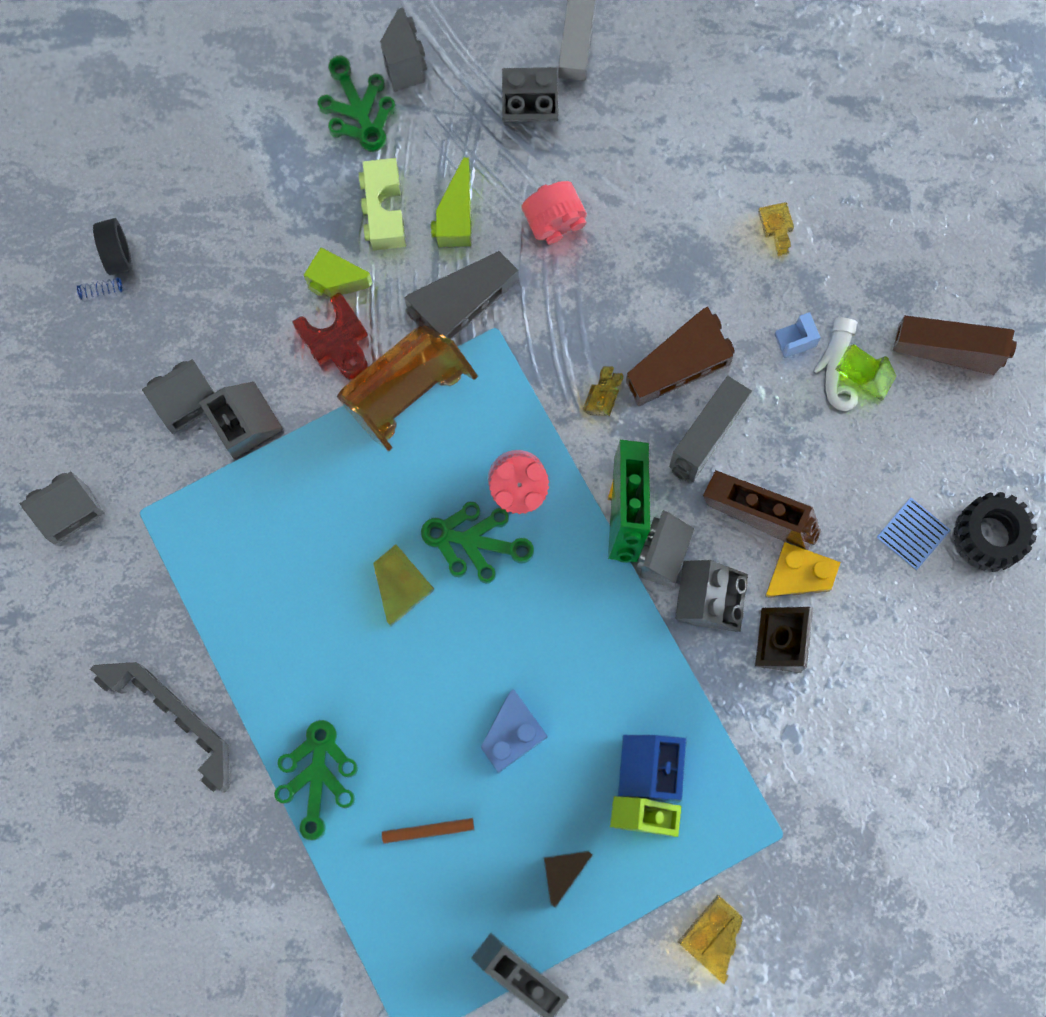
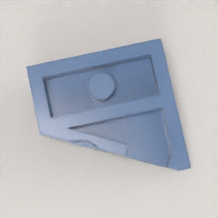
(512, 733)

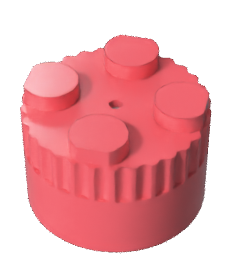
(554, 211)
(518, 481)

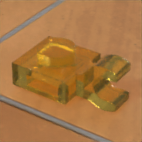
(777, 222)
(603, 396)

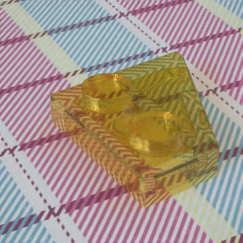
(399, 584)
(713, 937)

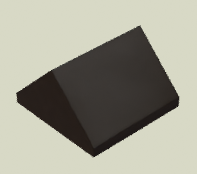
(784, 638)
(562, 872)

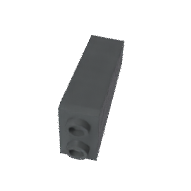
(462, 295)
(708, 429)

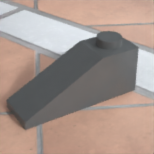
(519, 977)

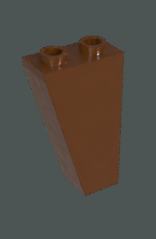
(956, 343)
(682, 358)
(763, 510)

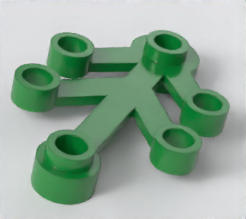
(357, 109)
(472, 540)
(316, 774)

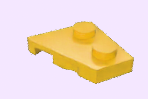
(801, 572)

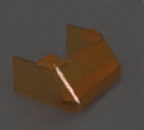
(402, 378)

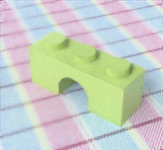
(381, 181)

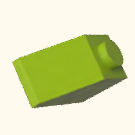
(333, 275)
(645, 816)

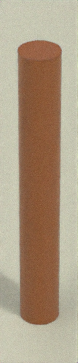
(427, 830)

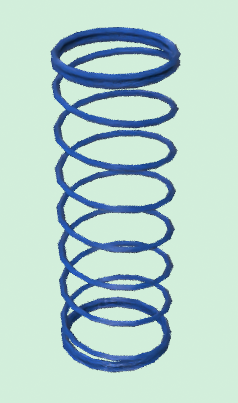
(80, 291)

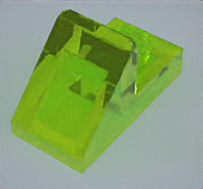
(867, 372)

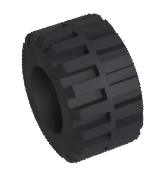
(1011, 515)

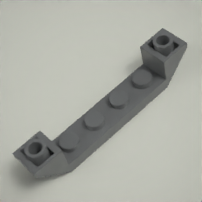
(216, 767)

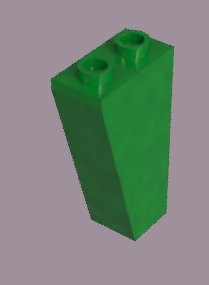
(629, 501)

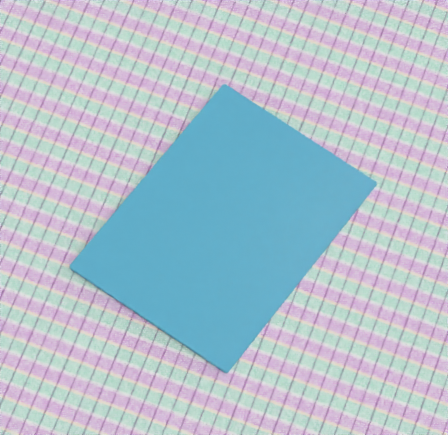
(294, 619)

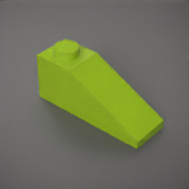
(454, 211)

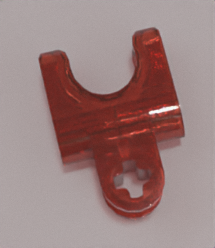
(336, 341)

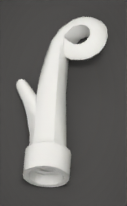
(842, 331)

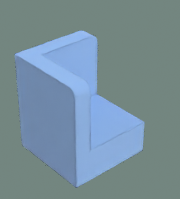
(798, 336)

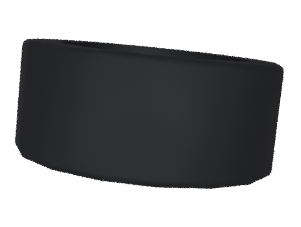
(112, 246)

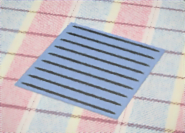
(913, 533)

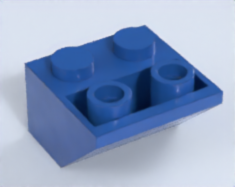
(652, 767)

